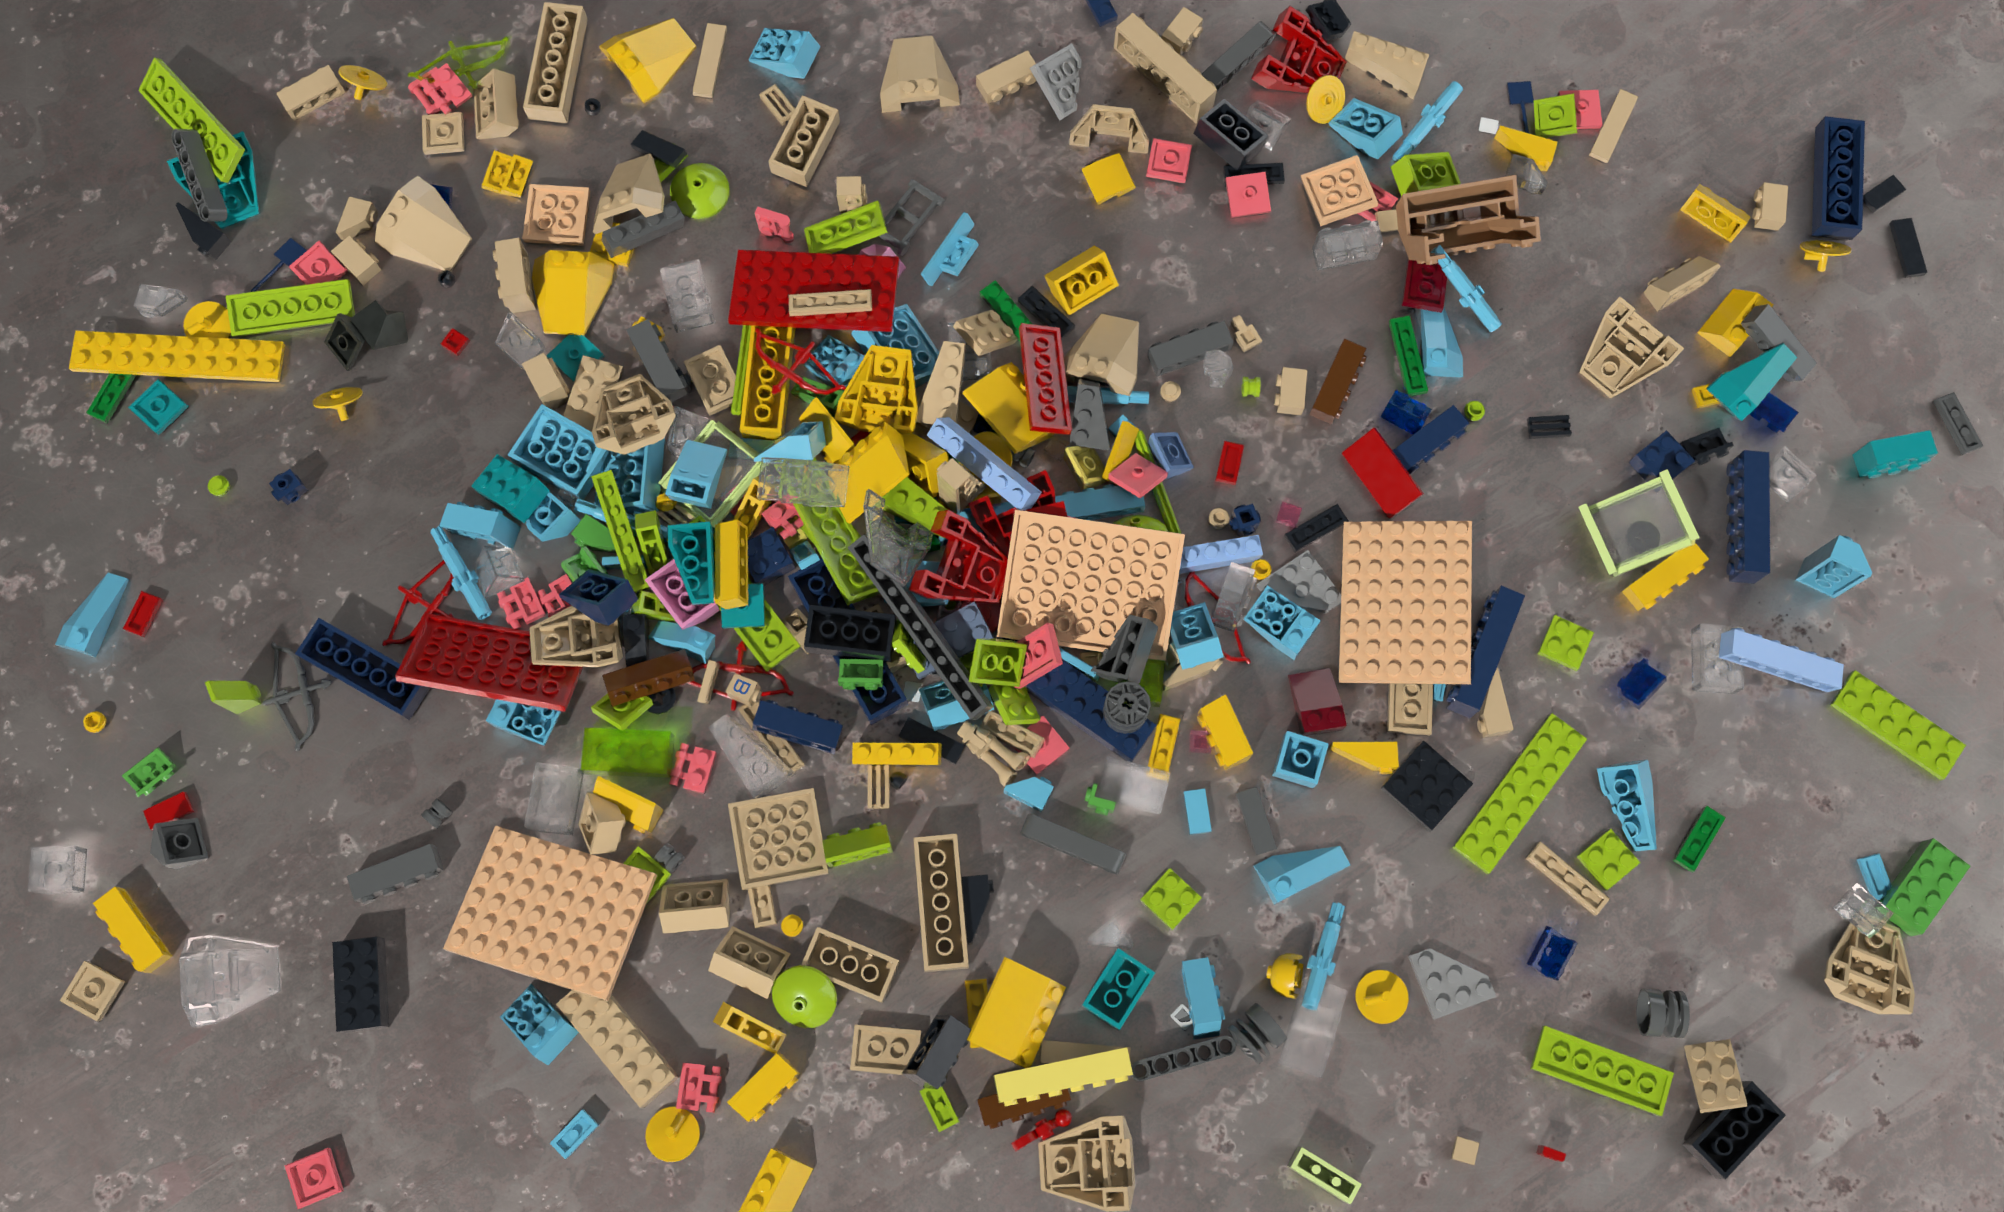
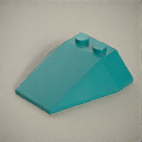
(239, 193)

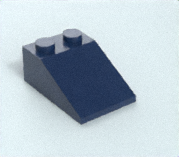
(600, 596)

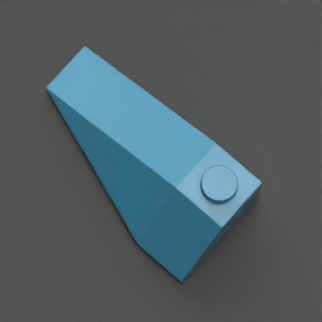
(91, 620)
(1631, 796)
(1294, 872)

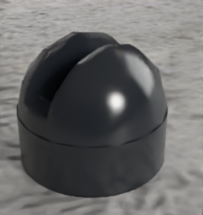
(596, 106)
(449, 279)
(898, 779)

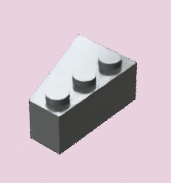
(1089, 418)
(1128, 652)

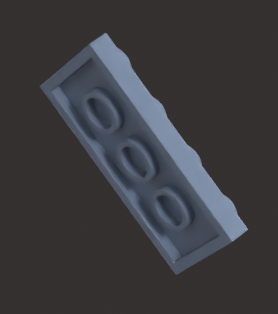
(960, 632)

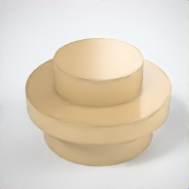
(1170, 391)

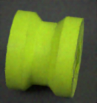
(1251, 386)

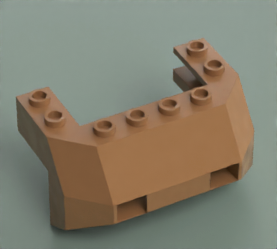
(1496, 224)

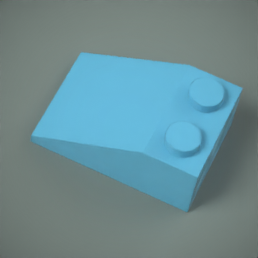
(1367, 127)
(1195, 636)

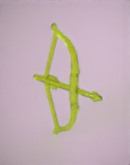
(458, 55)

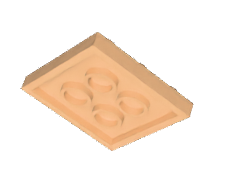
(1339, 190)
(556, 215)

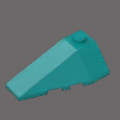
(1749, 383)
(694, 555)

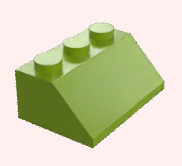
(857, 845)

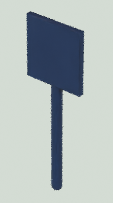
(1521, 94)
(287, 254)

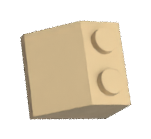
(601, 824)

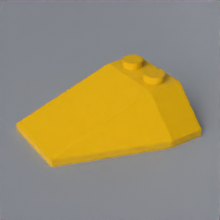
(650, 55)
(570, 289)
(881, 392)

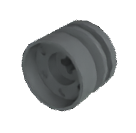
(1121, 718)
(1662, 1013)
(1257, 1033)

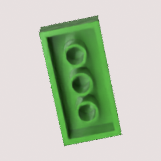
(1923, 886)

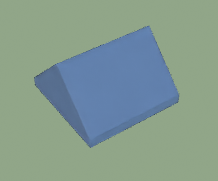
(1169, 453)

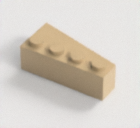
(1388, 61)
(944, 387)
(957, 485)

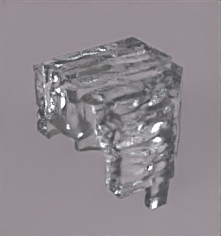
(1218, 367)

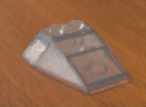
(891, 546)
(225, 977)

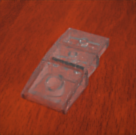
(803, 482)
(1313, 1031)

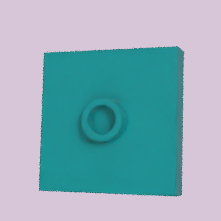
(569, 353)
(158, 406)
(746, 616)

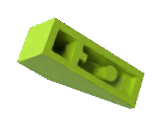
(651, 540)
(651, 606)
(234, 695)

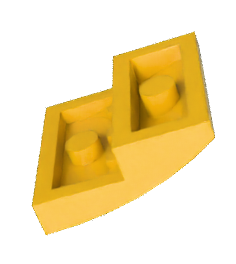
(507, 174)
(1108, 178)

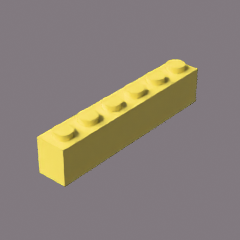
(1062, 1075)

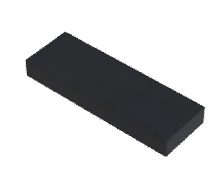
(659, 148)
(1273, 171)
(1908, 247)
(1045, 311)
(1316, 528)
(919, 733)

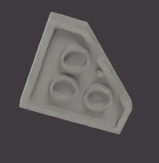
(1059, 79)
(1304, 584)
(1448, 983)

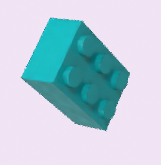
(1895, 454)
(510, 488)
(1118, 989)

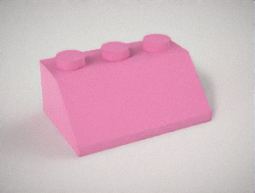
(672, 593)

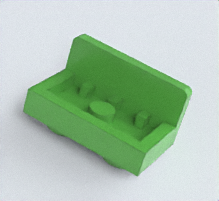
(580, 563)
(860, 673)
(149, 771)
(1100, 805)

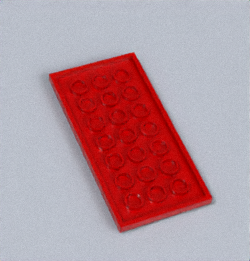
(769, 277)
(484, 663)

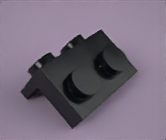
(1329, 19)
(1706, 446)

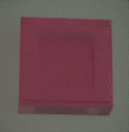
(1288, 514)
(1199, 742)

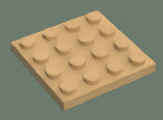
(777, 839)

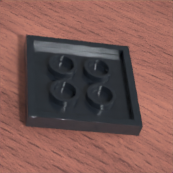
(1427, 786)

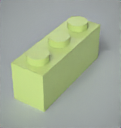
(1324, 1175)

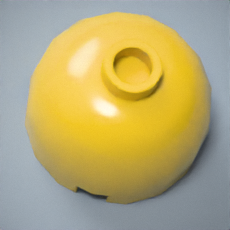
(1286, 974)

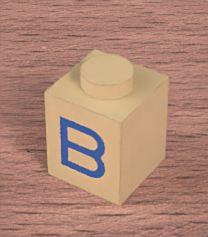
(744, 690)

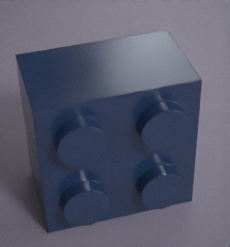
(1661, 455)
(768, 558)

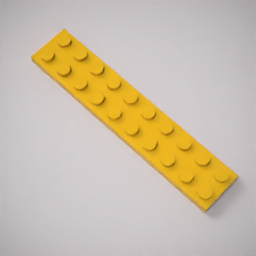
(177, 356)

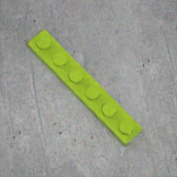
(620, 530)

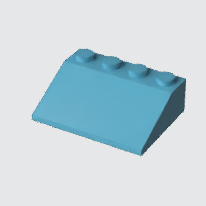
(906, 334)
(559, 452)
(637, 476)

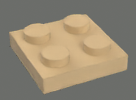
(443, 133)
(92, 991)

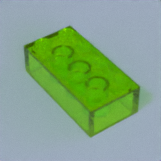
(627, 752)

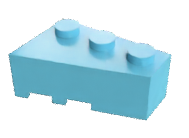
(480, 523)
(1202, 997)

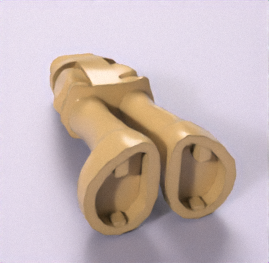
(982, 742)

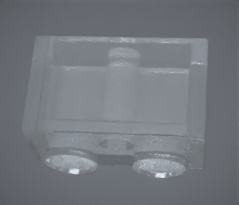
(1863, 910)

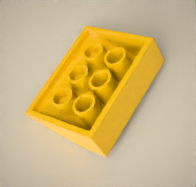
(1003, 404)
(873, 464)
(1016, 1013)

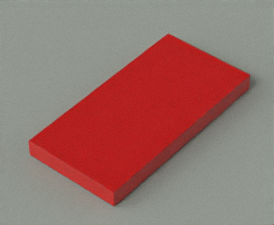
(1382, 473)

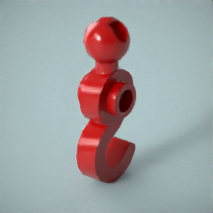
(1044, 1129)

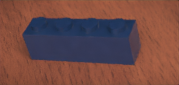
(1431, 438)
(797, 726)

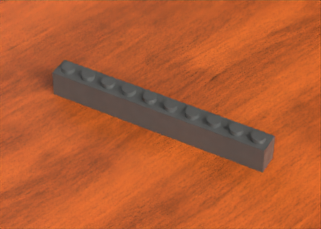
(925, 635)

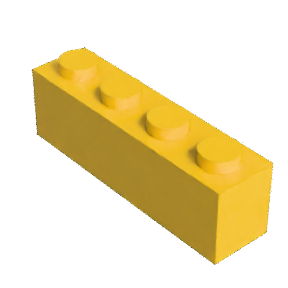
(731, 564)
(1664, 576)
(896, 753)
(132, 930)

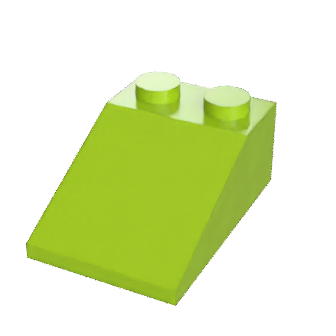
(1424, 172)
(997, 662)

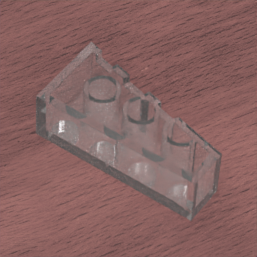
(750, 757)

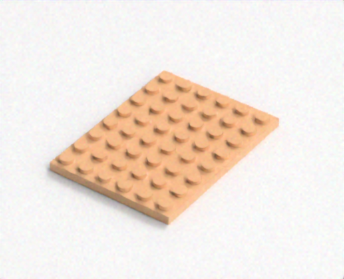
(1088, 580)
(1406, 602)
(551, 912)

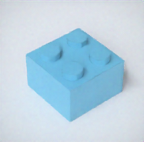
(1300, 759)

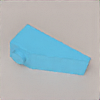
(696, 641)

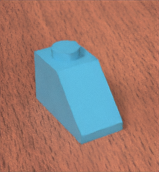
(1031, 792)

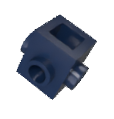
(287, 487)
(1248, 514)

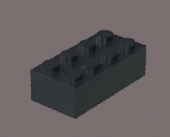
(849, 633)
(360, 984)
(1734, 1133)

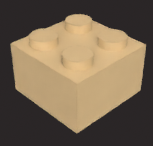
(547, 381)

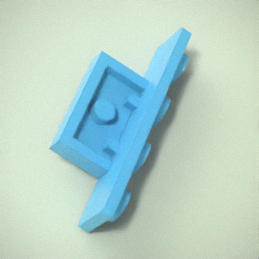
(953, 251)

